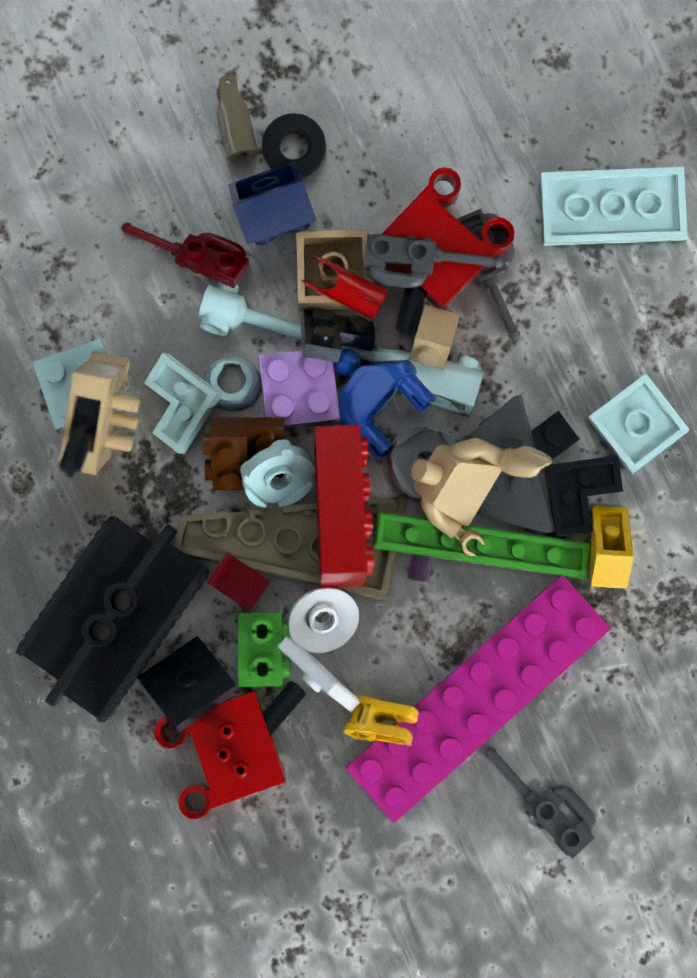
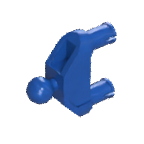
(370, 391)

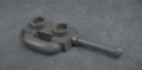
(474, 223)
(413, 253)
(544, 808)

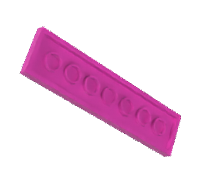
(480, 697)

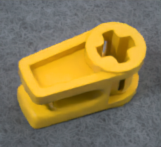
(367, 718)

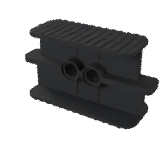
(62, 640)

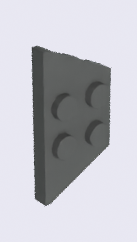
(514, 498)

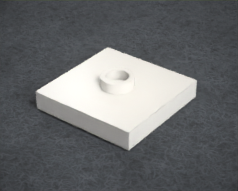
(317, 675)

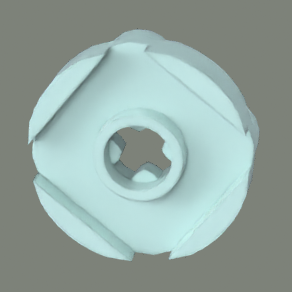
(277, 459)

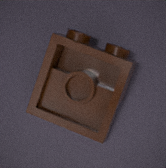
(234, 442)

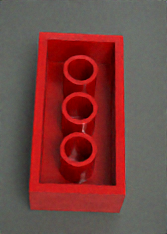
(340, 502)

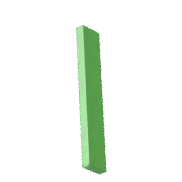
(500, 547)

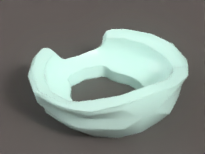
(249, 392)

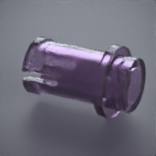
(420, 568)

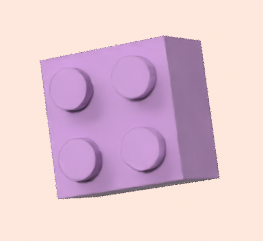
(299, 389)

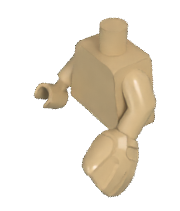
(460, 478)

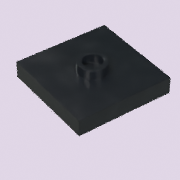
(188, 684)

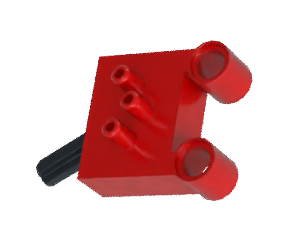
(236, 747)

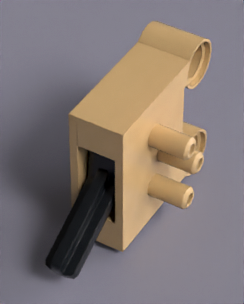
(93, 414)

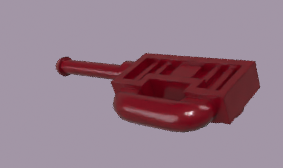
(196, 255)

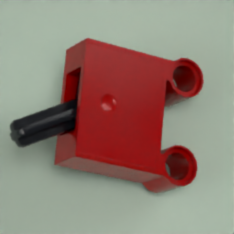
(429, 219)

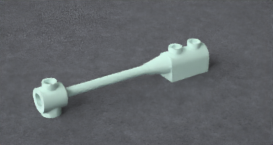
(453, 386)

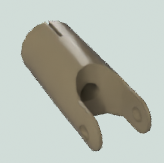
(235, 121)

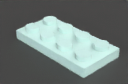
(613, 206)

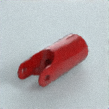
(352, 290)

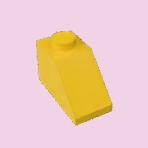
(610, 547)

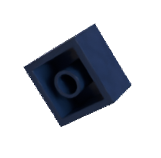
(272, 204)

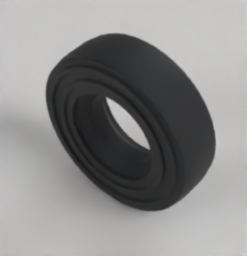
(297, 124)

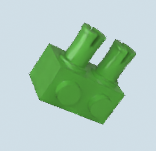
(258, 652)

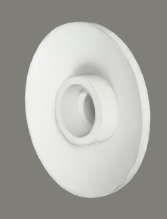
(329, 630)

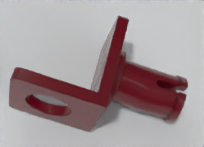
(238, 582)

